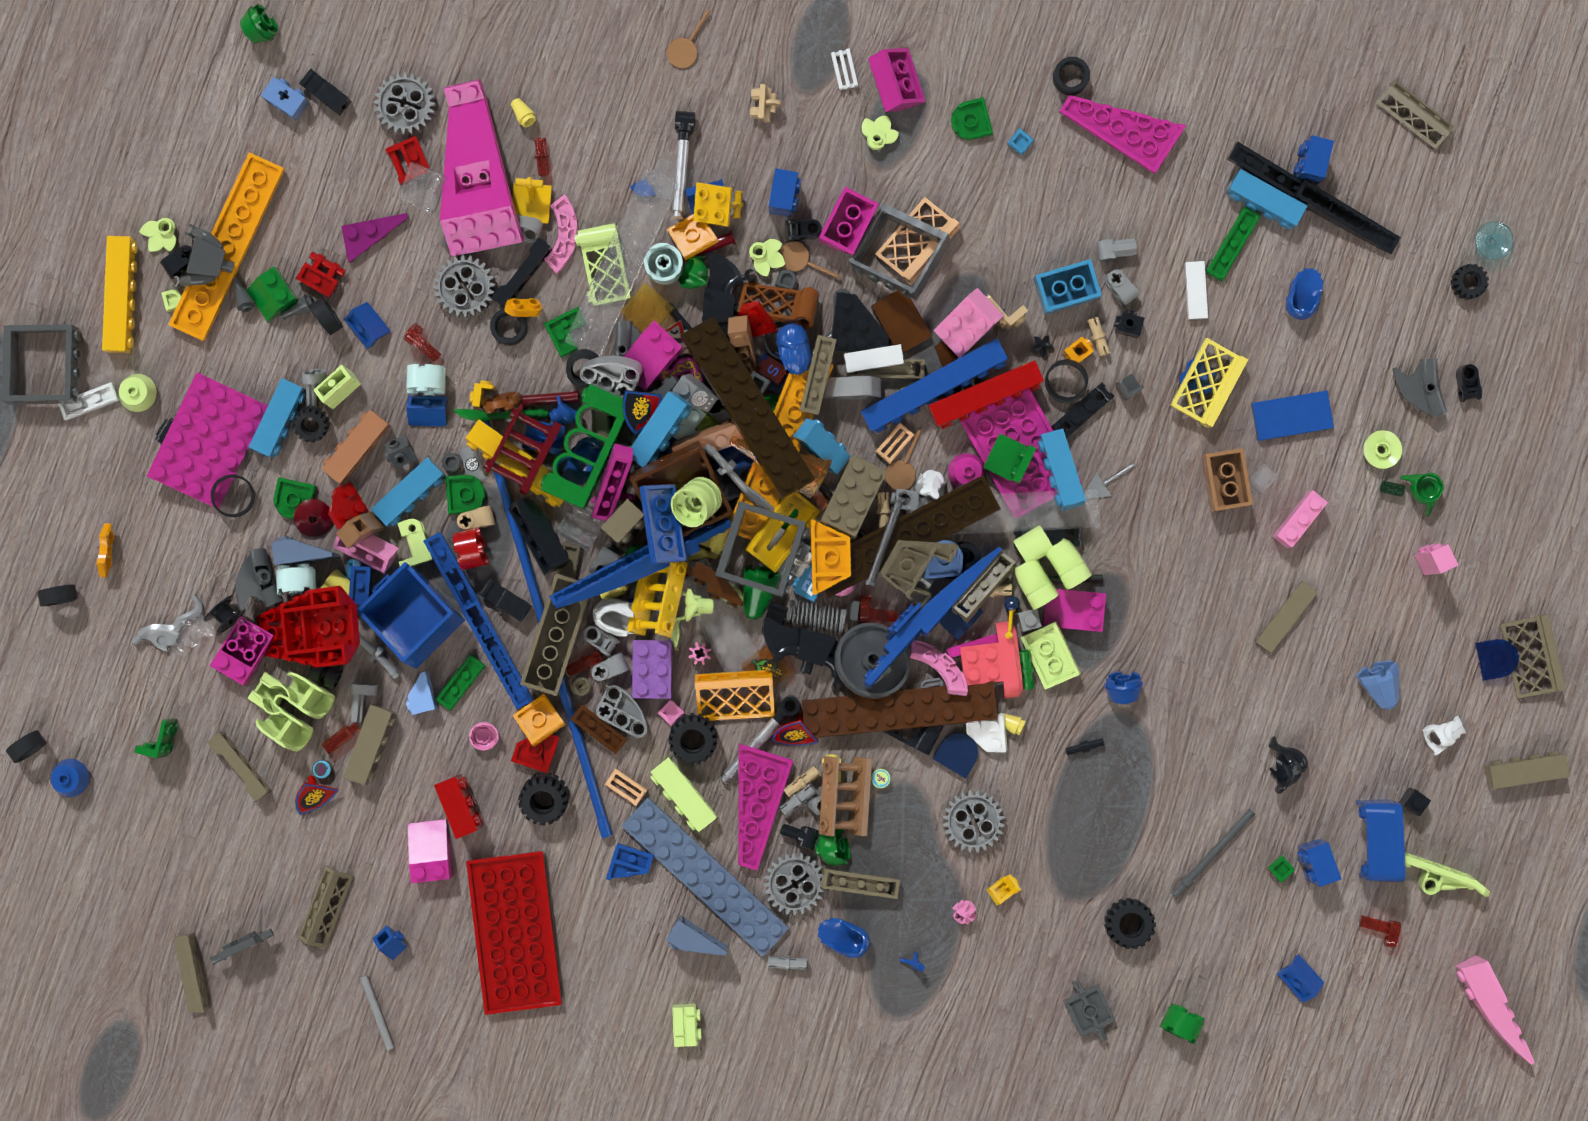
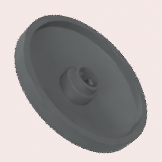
(858, 654)

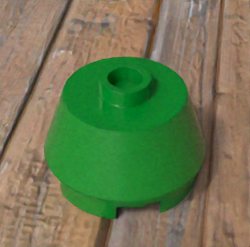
(257, 25)

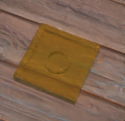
(647, 307)

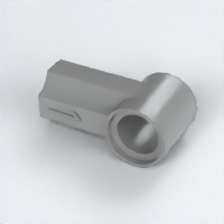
(1111, 249)

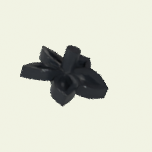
(1042, 345)

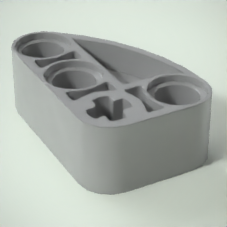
(614, 368)
(853, 388)
(622, 705)

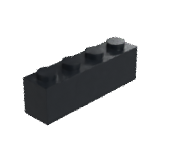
(539, 534)

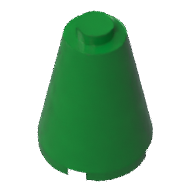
(755, 600)

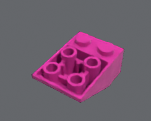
(242, 651)

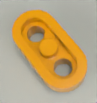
(523, 307)

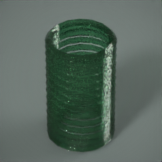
(1393, 487)

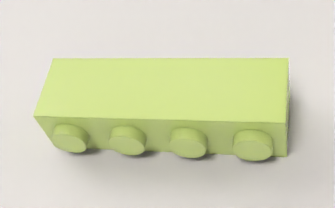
(683, 794)

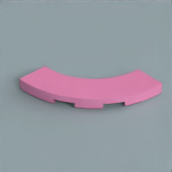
(567, 230)
(943, 664)

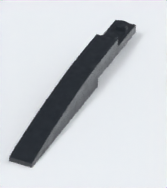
(1315, 198)

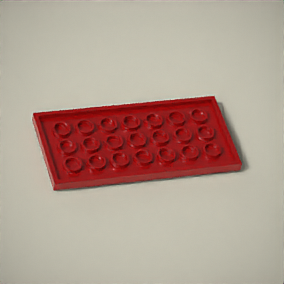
(514, 932)

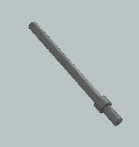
(1187, 881)

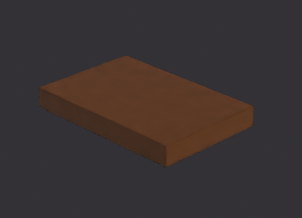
(901, 321)

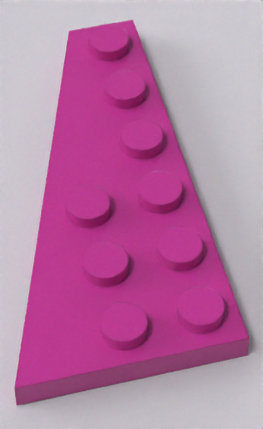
(1129, 132)
(760, 789)

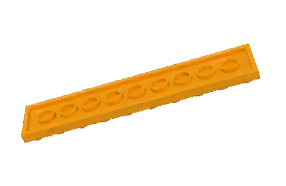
(235, 231)
(791, 419)

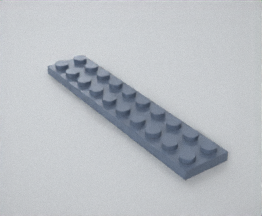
(705, 876)

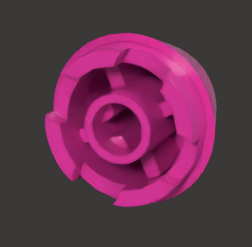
(965, 469)

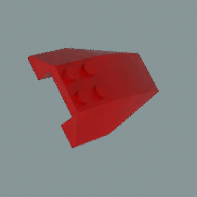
(313, 628)

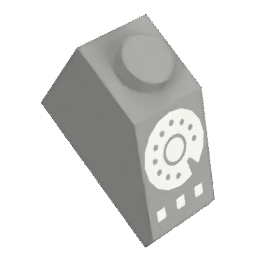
(695, 392)

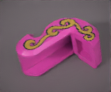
(683, 367)

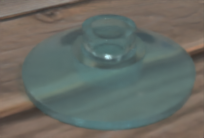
(1500, 234)

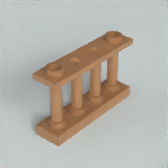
(859, 797)

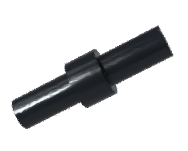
(1084, 746)

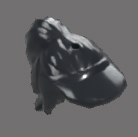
(1289, 765)

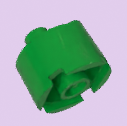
(1181, 1024)

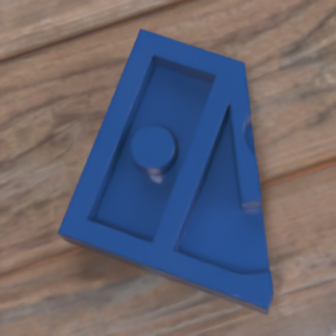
(629, 862)

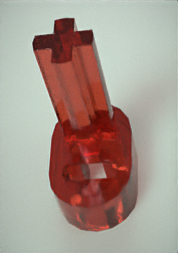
(413, 336)
(866, 614)
(1391, 929)

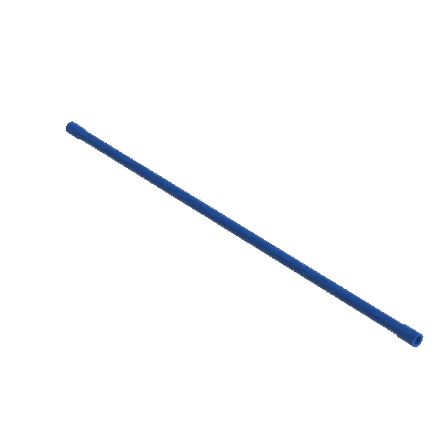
(602, 820)

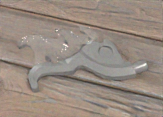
(180, 634)

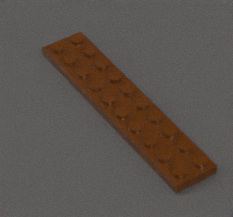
(899, 711)

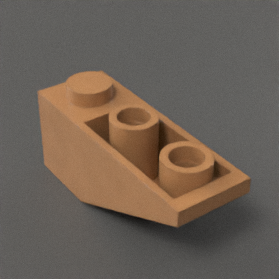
(742, 341)
(360, 529)

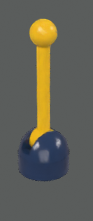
(1012, 606)

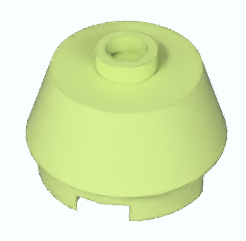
(137, 392)

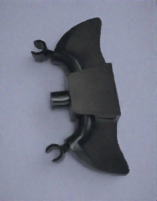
(719, 295)
(803, 645)

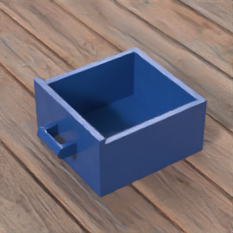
(410, 615)

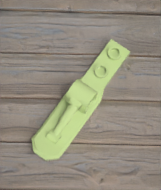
(1442, 876)

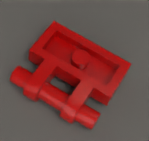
(317, 279)

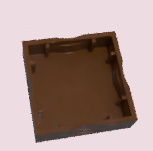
(679, 469)

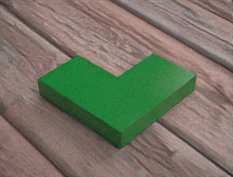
(558, 330)

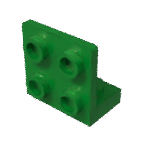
(1009, 458)
(164, 742)

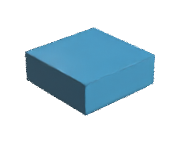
(1020, 142)

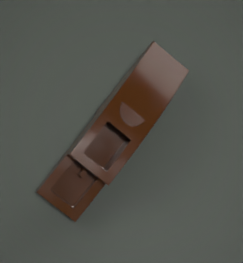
(716, 586)

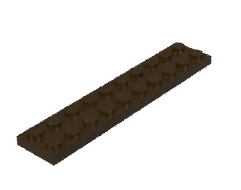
(747, 407)
(926, 524)

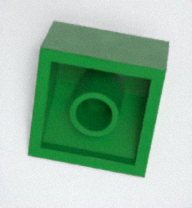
(272, 294)

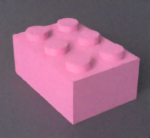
(968, 323)

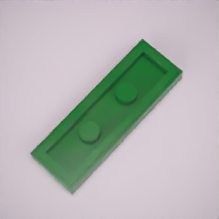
(460, 682)

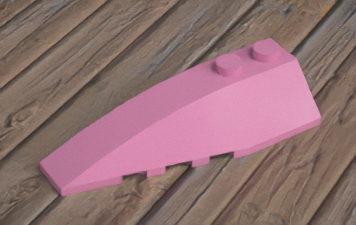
(1490, 1000)

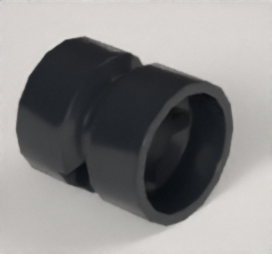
(328, 675)

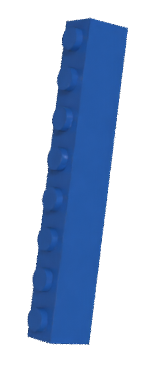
(934, 386)

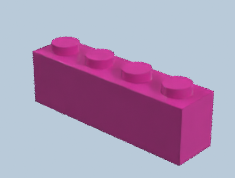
(612, 482)

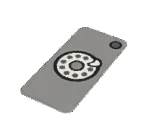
(472, 463)

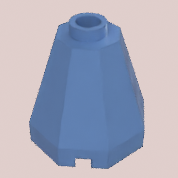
(1381, 683)

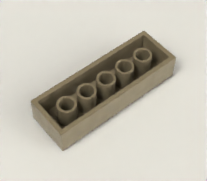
(553, 641)

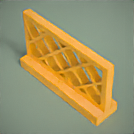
(730, 681)

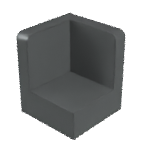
(1128, 386)

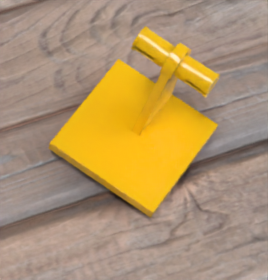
(532, 198)
(714, 204)

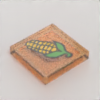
(778, 675)

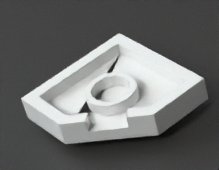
(989, 734)

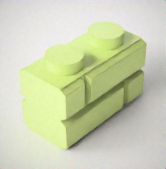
(337, 386)
(685, 1025)

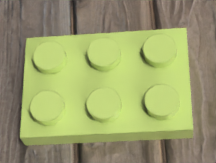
(1050, 655)

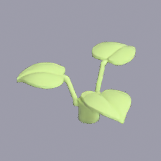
(692, 609)

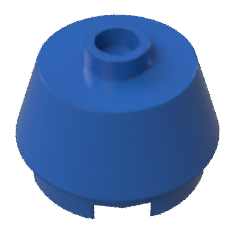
(1123, 687)
(70, 778)

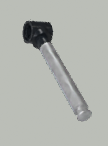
(684, 127)
(765, 733)

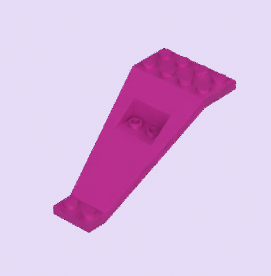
(480, 211)

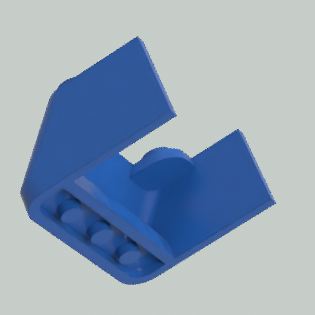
(1384, 840)

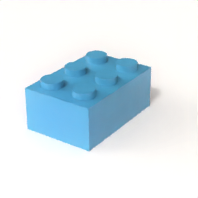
(1067, 287)

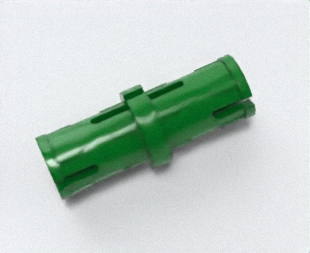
(1026, 669)

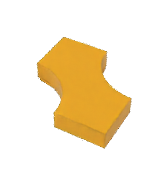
(106, 541)

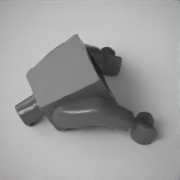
(205, 260)

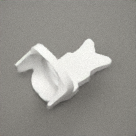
(931, 484)
(1446, 733)

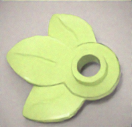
(879, 129)
(157, 236)
(769, 258)

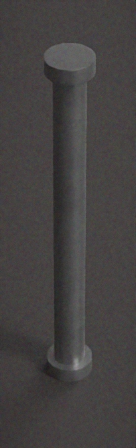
(885, 541)

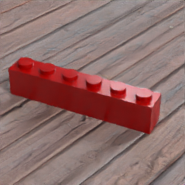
(986, 394)

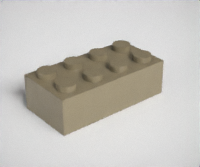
(853, 497)

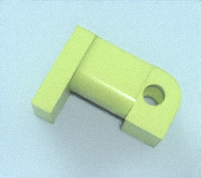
(415, 541)

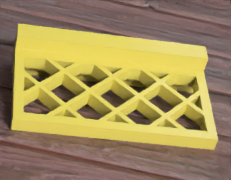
(1224, 387)

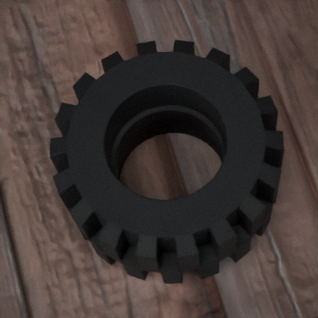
(693, 754)
(544, 813)
(1144, 931)

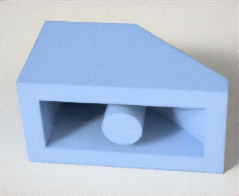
(422, 695)

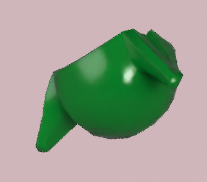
(694, 273)
(1425, 489)

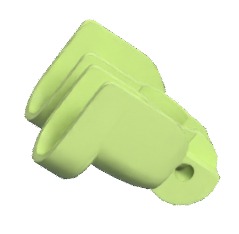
(1062, 556)
(281, 725)

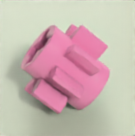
(705, 651)
(964, 912)

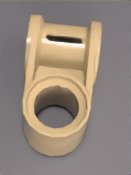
(479, 517)

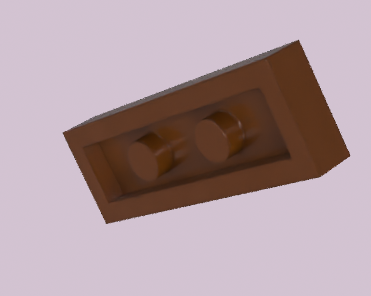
(598, 729)

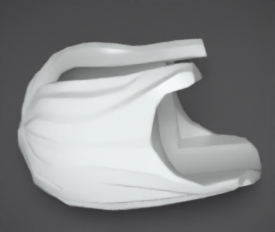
(613, 616)

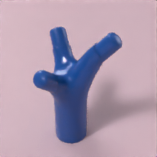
(914, 962)

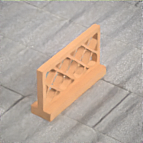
(917, 266)

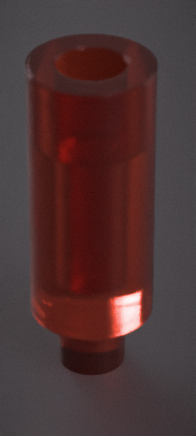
(339, 738)

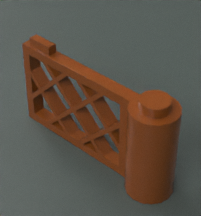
(803, 305)

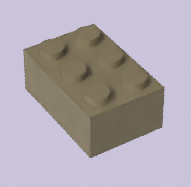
(624, 523)

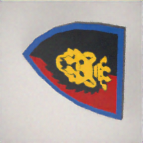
(639, 408)

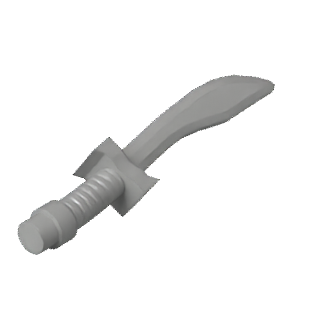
(728, 468)
(376, 655)

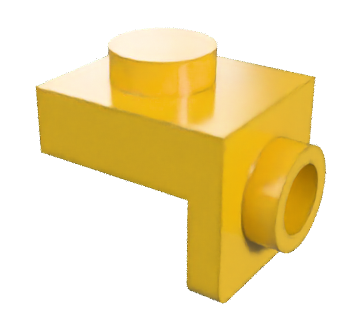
(477, 395)
(1003, 889)

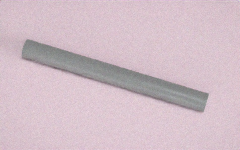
(377, 1013)

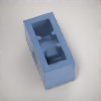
(274, 95)

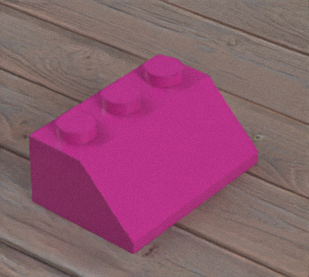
(896, 79)
(848, 221)

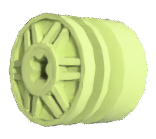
(696, 501)

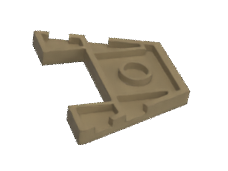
(909, 562)

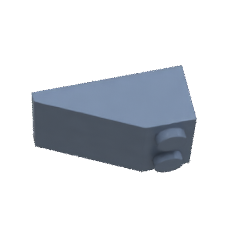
(292, 552)
(693, 939)

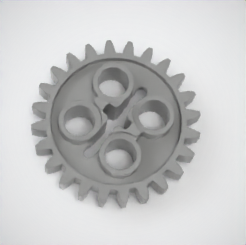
(399, 119)
(450, 295)
(988, 814)
(785, 868)

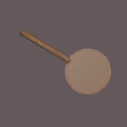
(682, 51)
(797, 257)
(901, 473)

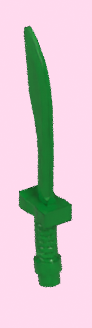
(475, 415)

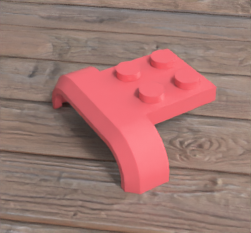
(995, 662)

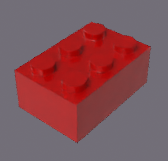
(459, 806)

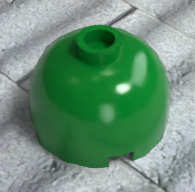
(833, 849)

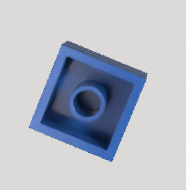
(1313, 159)
(783, 192)
(1318, 862)

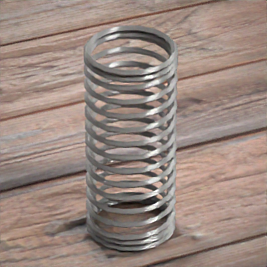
(842, 615)

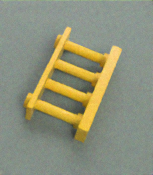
(644, 603)

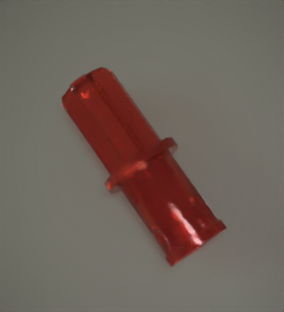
(541, 157)
(584, 663)

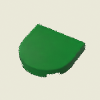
(971, 120)
(464, 493)
(290, 494)

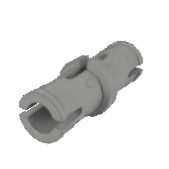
(798, 800)
(787, 963)

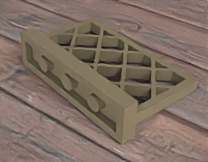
(1550, 655)

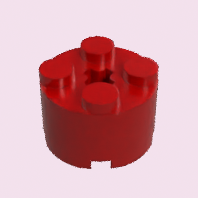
(470, 548)

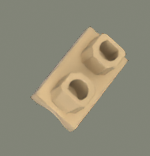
(767, 103)

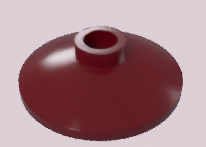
(310, 508)

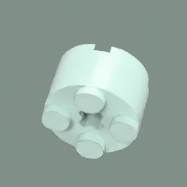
(673, 269)
(426, 379)
(295, 580)

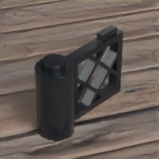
(922, 739)

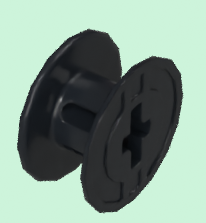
(224, 614)

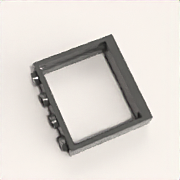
(887, 212)
(10, 365)
(731, 540)

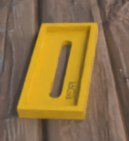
(777, 555)

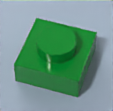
(1281, 868)

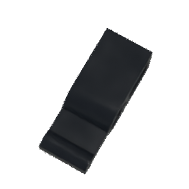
(325, 92)
(506, 600)

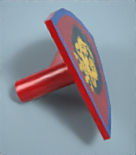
(794, 733)
(313, 796)

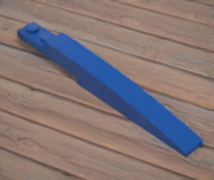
(631, 568)
(928, 617)
(478, 619)

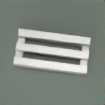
(840, 54)

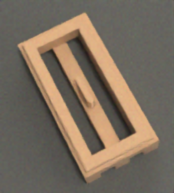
(884, 455)
(631, 781)

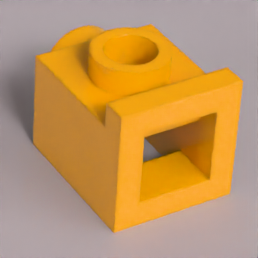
(1083, 344)

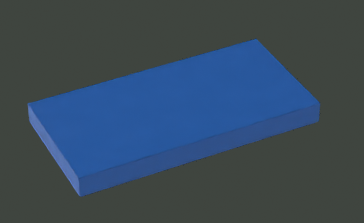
(1292, 415)
(661, 526)

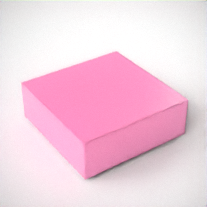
(671, 712)

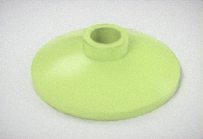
(1391, 446)

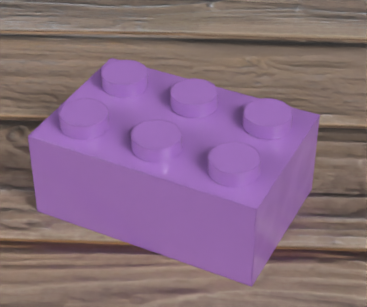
(652, 669)

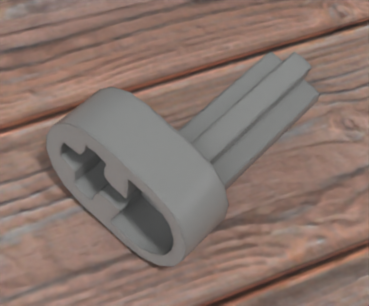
(312, 378)
(358, 691)

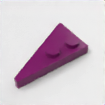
(362, 235)

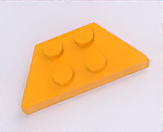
(829, 557)

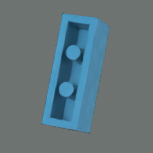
(822, 444)

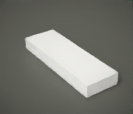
(1196, 290)
(873, 358)
(90, 401)

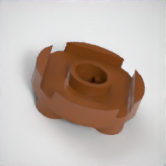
(505, 400)

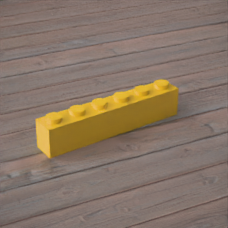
(119, 294)
(487, 441)

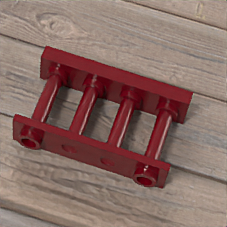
(532, 465)

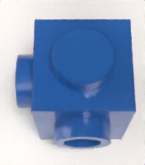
(390, 942)

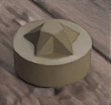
(580, 686)

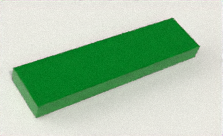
(1233, 243)

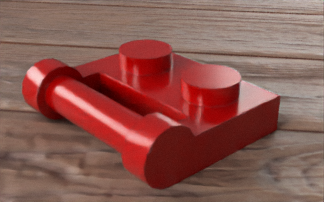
(412, 153)

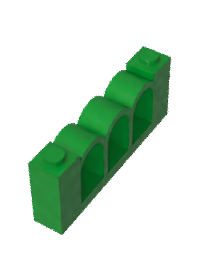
(570, 492)

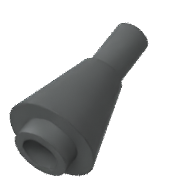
(243, 299)
(300, 307)

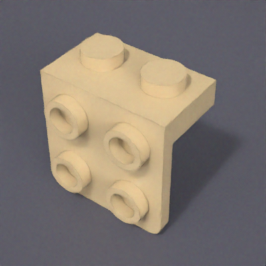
(1015, 319)

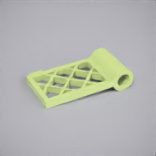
(594, 240)

